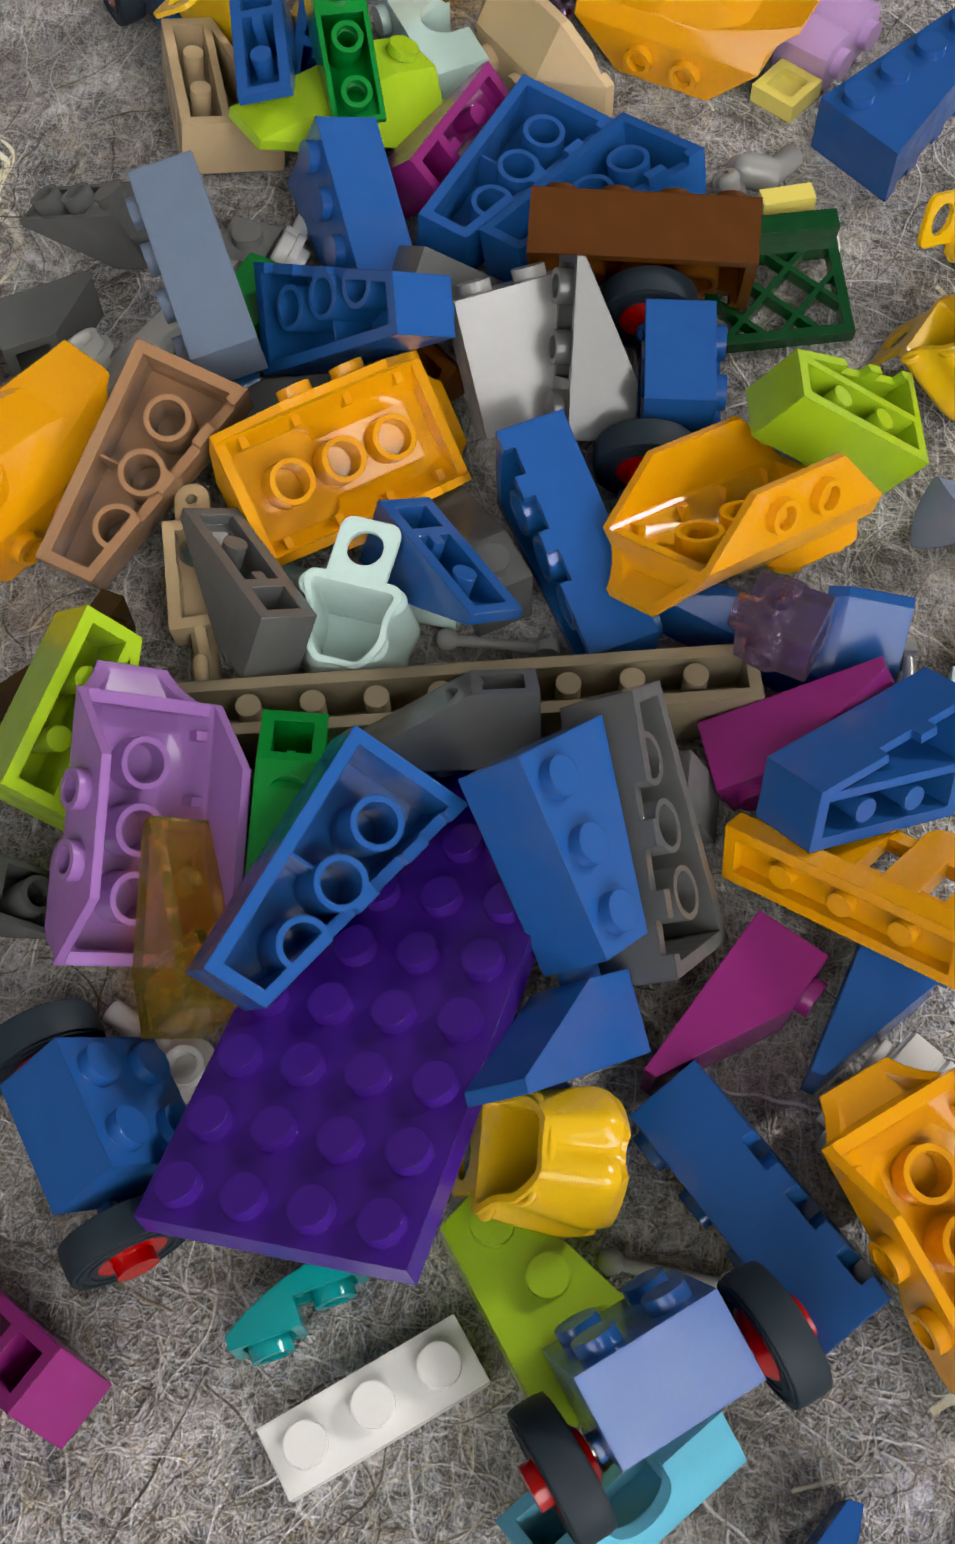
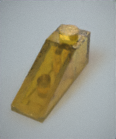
(174, 915)

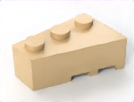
(200, 91)

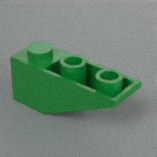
(346, 57)
(284, 759)

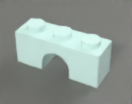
(428, 24)

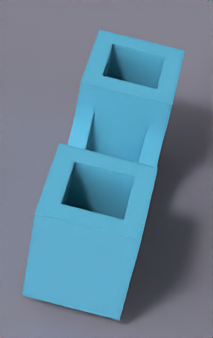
(649, 1495)

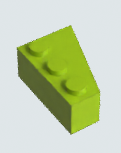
(822, 408)
(41, 715)
(523, 1291)

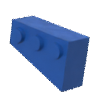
(867, 769)
(561, 846)

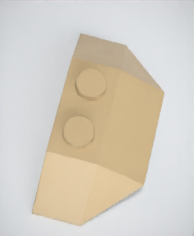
(545, 46)

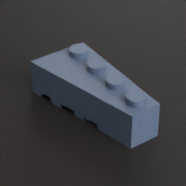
(195, 267)

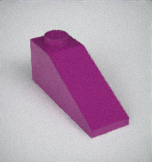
(443, 137)
(744, 737)
(744, 1001)
(43, 1377)

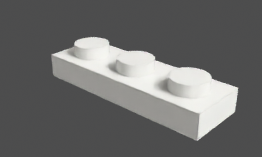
(372, 1408)

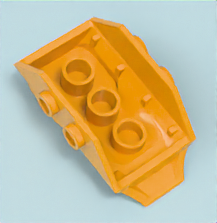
(693, 43)
(43, 433)
(338, 452)
(725, 508)
(896, 1164)

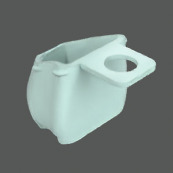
(358, 614)

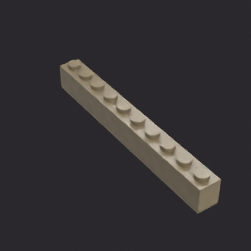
(694, 683)

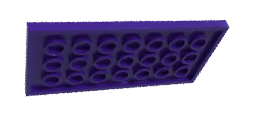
(343, 1102)

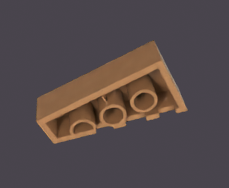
(137, 460)

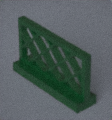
(793, 239)

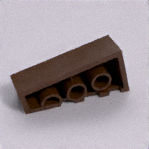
(619, 228)

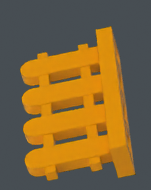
(843, 893)

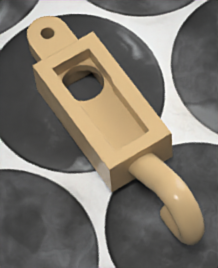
(185, 603)

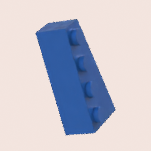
(890, 109)
(512, 152)
(619, 154)
(348, 194)
(334, 314)
(560, 531)
(324, 863)
(756, 1202)

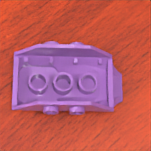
(134, 755)

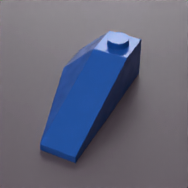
(861, 629)

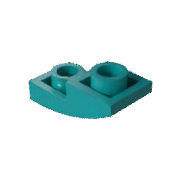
(277, 1316)

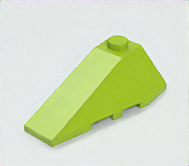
(408, 92)

